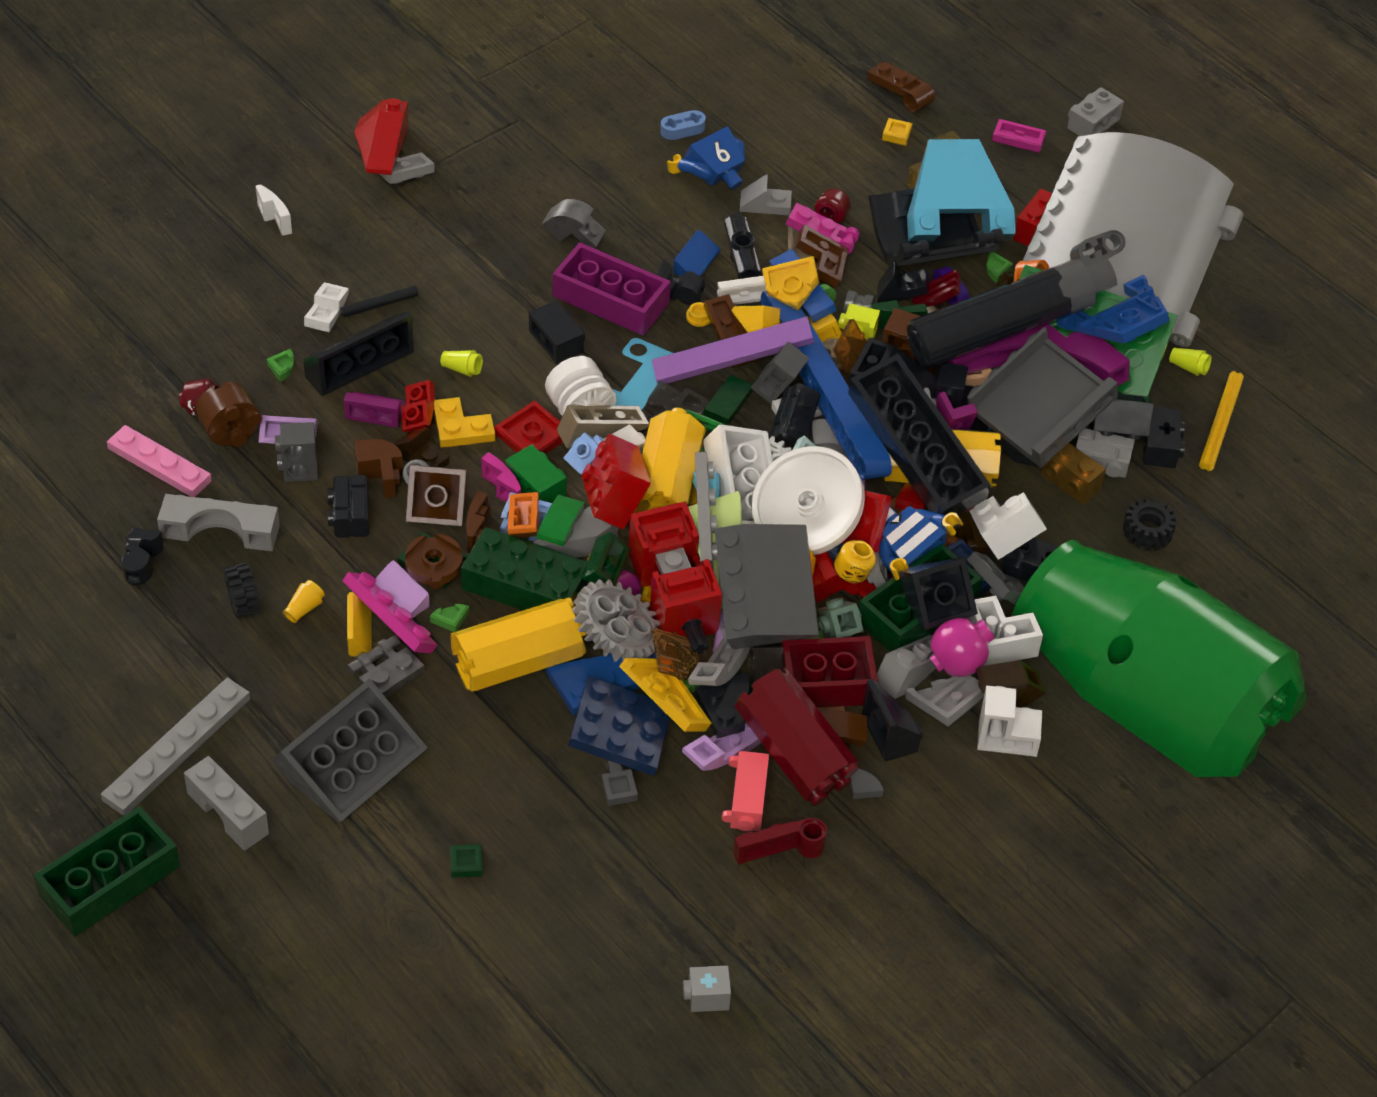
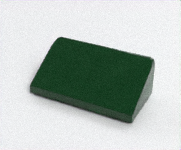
(606, 559)

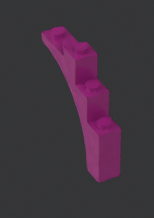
(1087, 349)

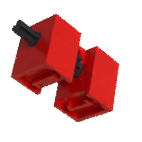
(682, 599)

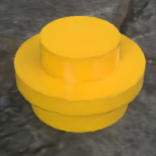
(697, 315)

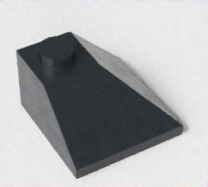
(939, 591)
(890, 723)

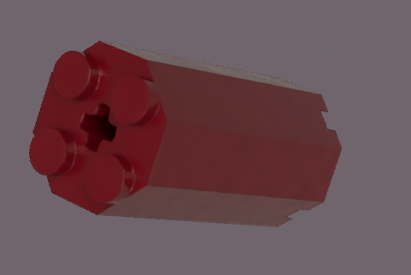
(797, 736)

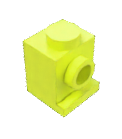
(865, 317)

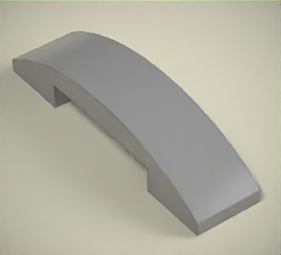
(721, 666)

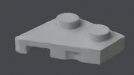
(947, 698)

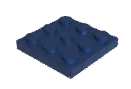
(619, 726)

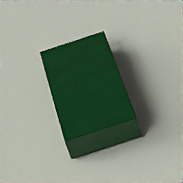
(728, 400)

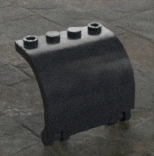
(957, 236)

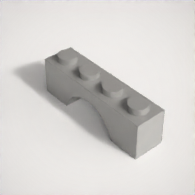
(185, 516)

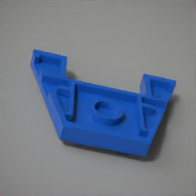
(1125, 320)

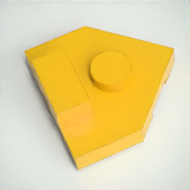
(791, 281)

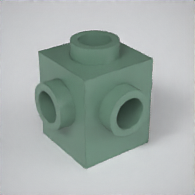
(839, 619)

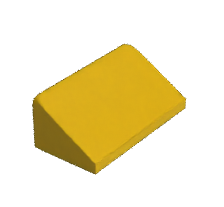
(358, 625)

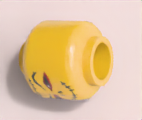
(855, 561)

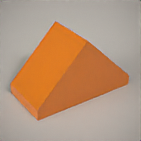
(524, 515)

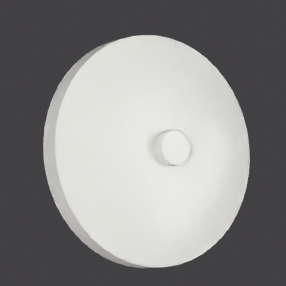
(813, 490)

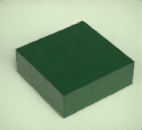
(466, 861)

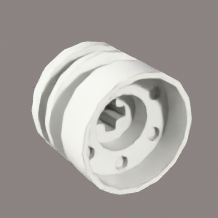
(578, 383)

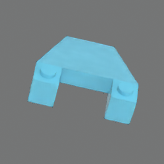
(957, 180)

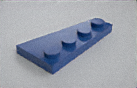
(571, 676)

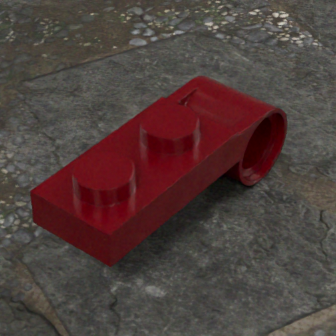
(782, 838)

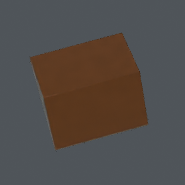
(436, 495)

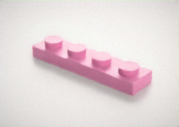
(159, 461)

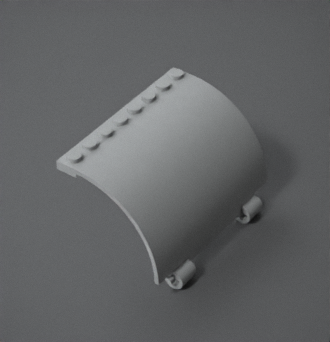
(1161, 202)

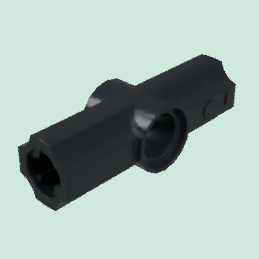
(741, 246)

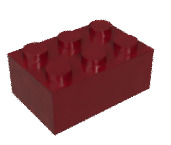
(831, 669)

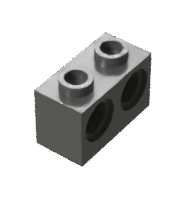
(779, 372)
(298, 452)

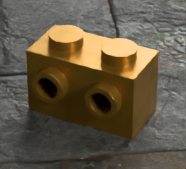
(1075, 473)

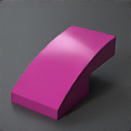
(499, 475)

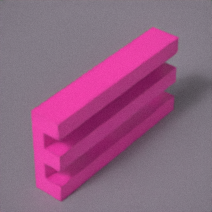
(1019, 135)

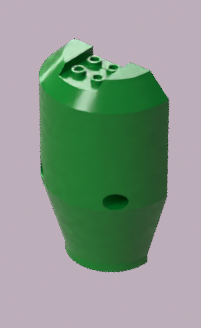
(1163, 657)

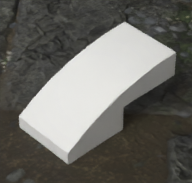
(273, 208)
(326, 307)

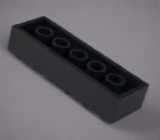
(918, 437)

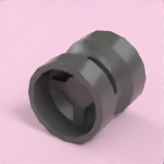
(856, 299)

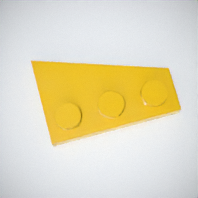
(667, 693)

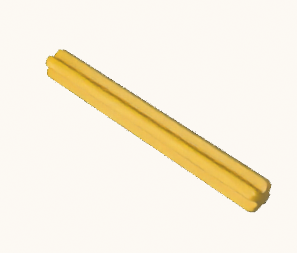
(1221, 421)

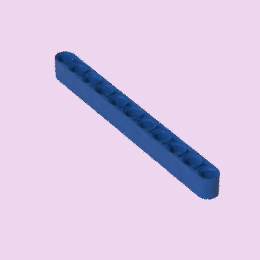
(839, 410)

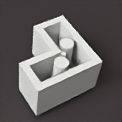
(1008, 525)
(1014, 636)
(1005, 726)

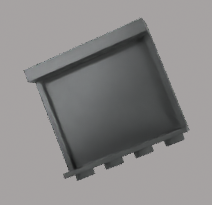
(1041, 398)

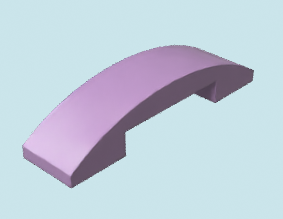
(715, 752)

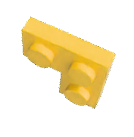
(459, 430)

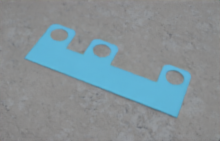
(644, 381)

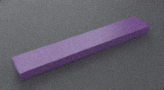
(732, 351)

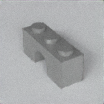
(239, 812)

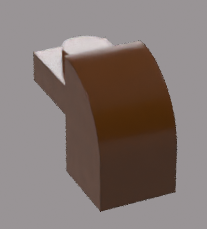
(380, 460)

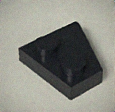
(720, 703)

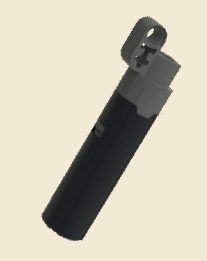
(1017, 306)

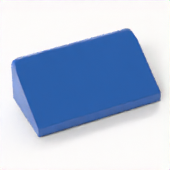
(696, 255)

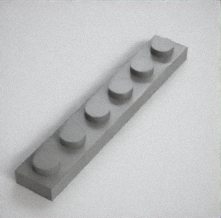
(175, 746)

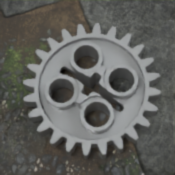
(615, 620)

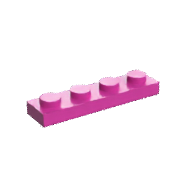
(389, 612)

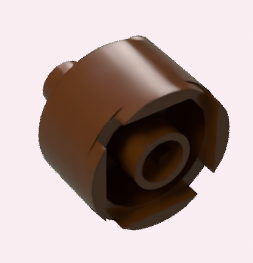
(228, 414)

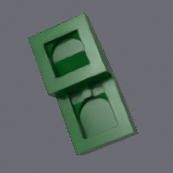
(560, 520)

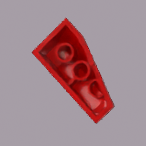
(382, 135)

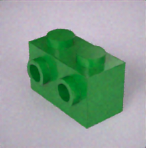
(537, 474)

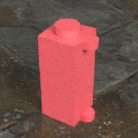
(748, 791)

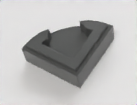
(865, 785)

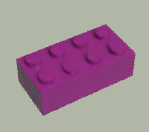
(611, 288)

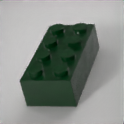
(520, 571)
(888, 614)
(106, 870)

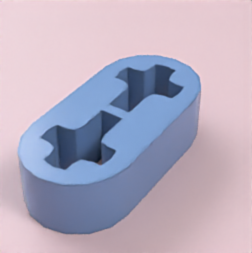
(683, 125)

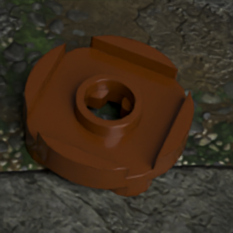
(433, 573)

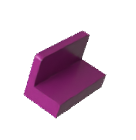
(373, 409)
(958, 418)

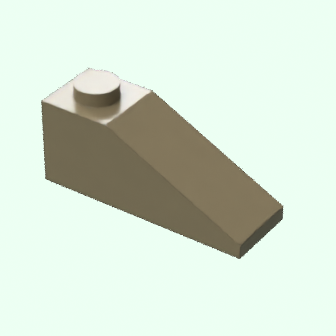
(598, 420)

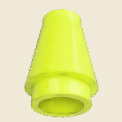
(1191, 360)
(464, 362)

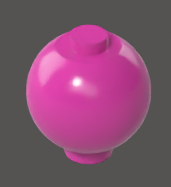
(960, 646)

